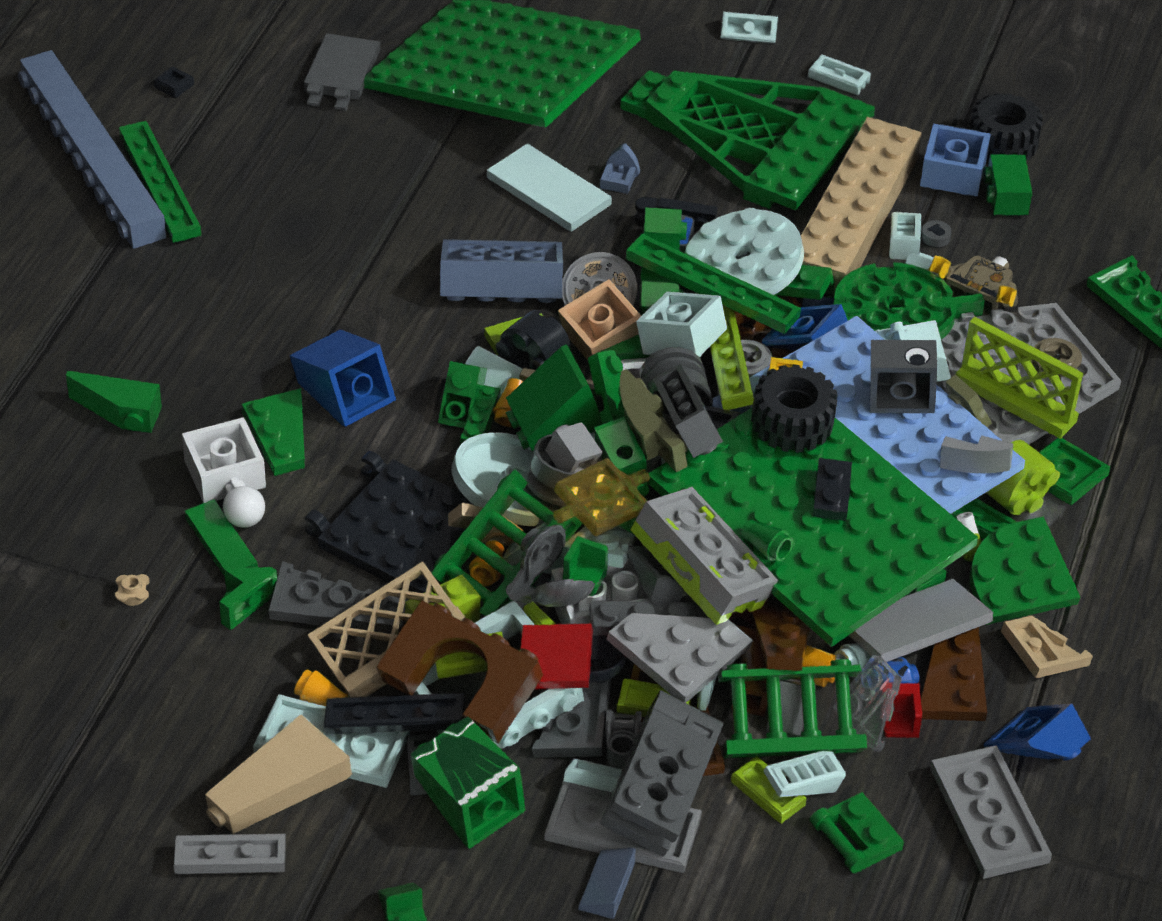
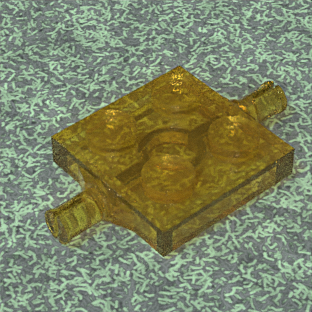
(601, 496)

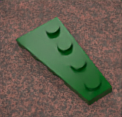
(1131, 296)

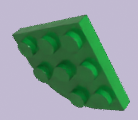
(1021, 572)

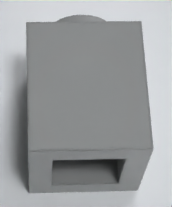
(573, 448)

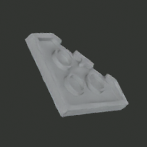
(679, 650)

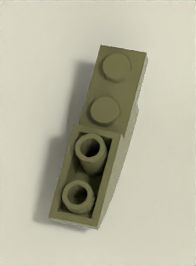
(646, 421)

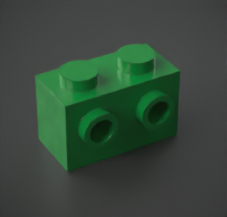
(1008, 184)

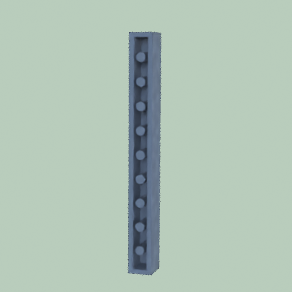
(92, 150)

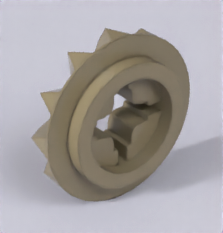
(1068, 352)

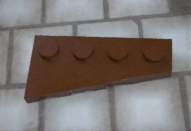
(781, 635)

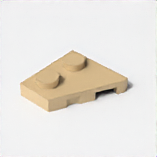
(1042, 648)

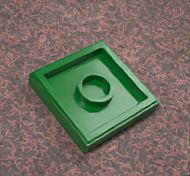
(1077, 470)

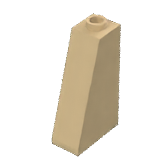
(278, 775)

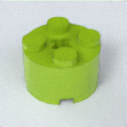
(1029, 486)

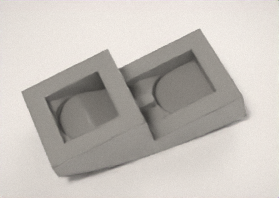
(985, 457)

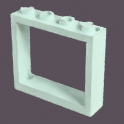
(535, 712)

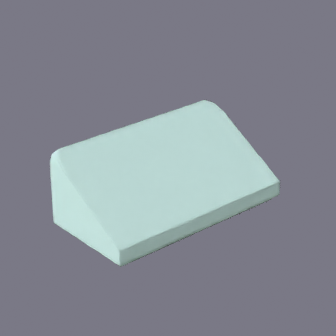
(749, 27)
(498, 369)

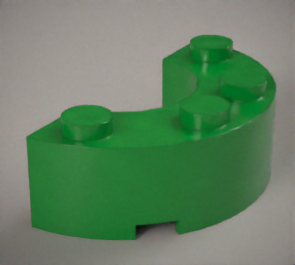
(667, 228)

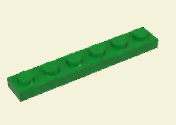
(160, 181)
(711, 281)

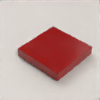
(561, 652)

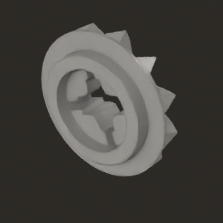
(758, 353)

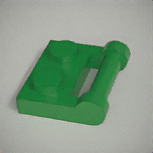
(864, 826)

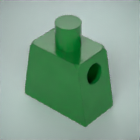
(617, 436)

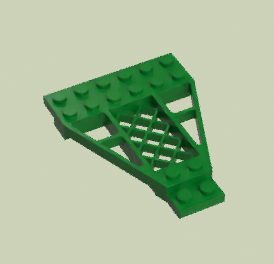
(786, 163)

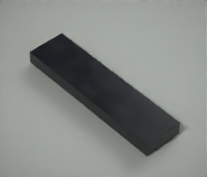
(393, 713)

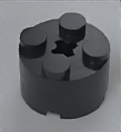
(532, 340)

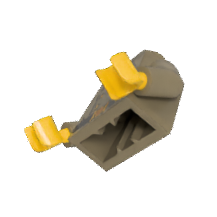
(982, 277)

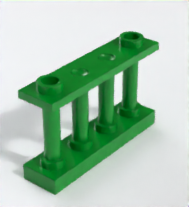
(449, 564)
(776, 740)

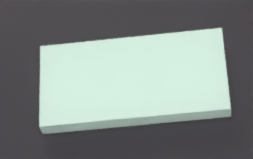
(549, 187)
(370, 754)

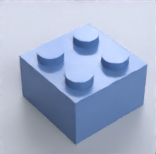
(955, 160)

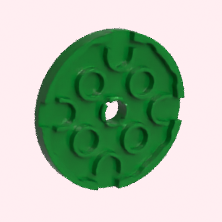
(918, 292)

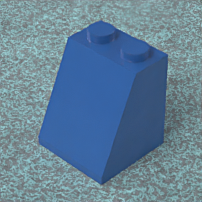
(344, 375)

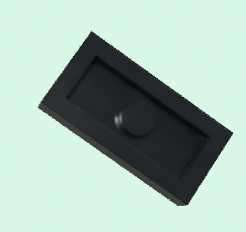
(832, 489)

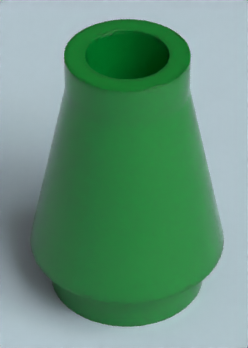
(769, 540)

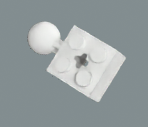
(228, 467)

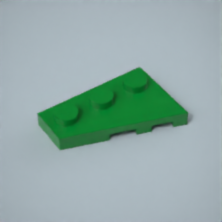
(606, 373)
(278, 429)

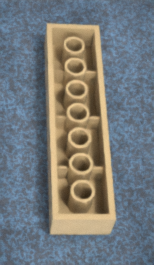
(860, 197)

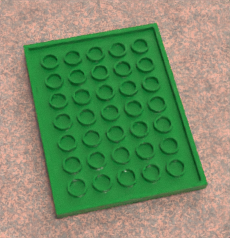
(502, 60)
(837, 568)

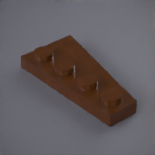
(955, 680)

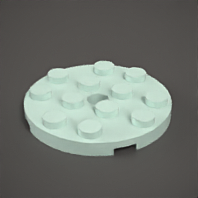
(768, 237)

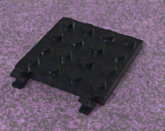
(392, 522)

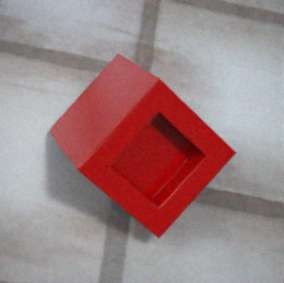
(906, 714)

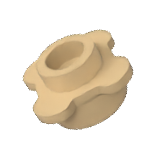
(132, 589)

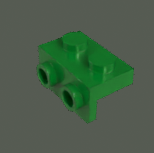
(810, 283)

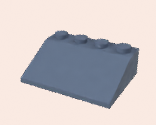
(501, 270)

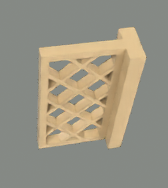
(366, 678)

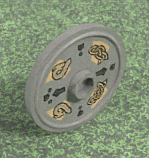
(595, 269)

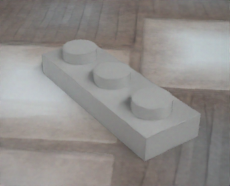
(230, 853)

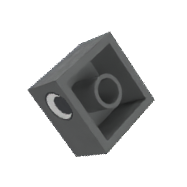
(903, 376)

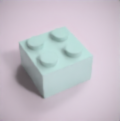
(683, 322)

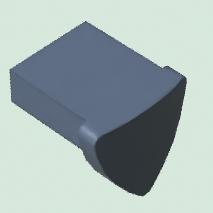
(620, 170)

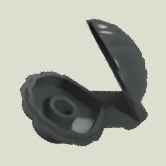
(540, 552)

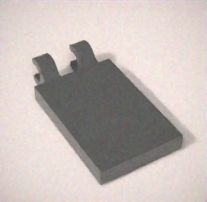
(340, 69)

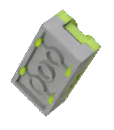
(703, 554)

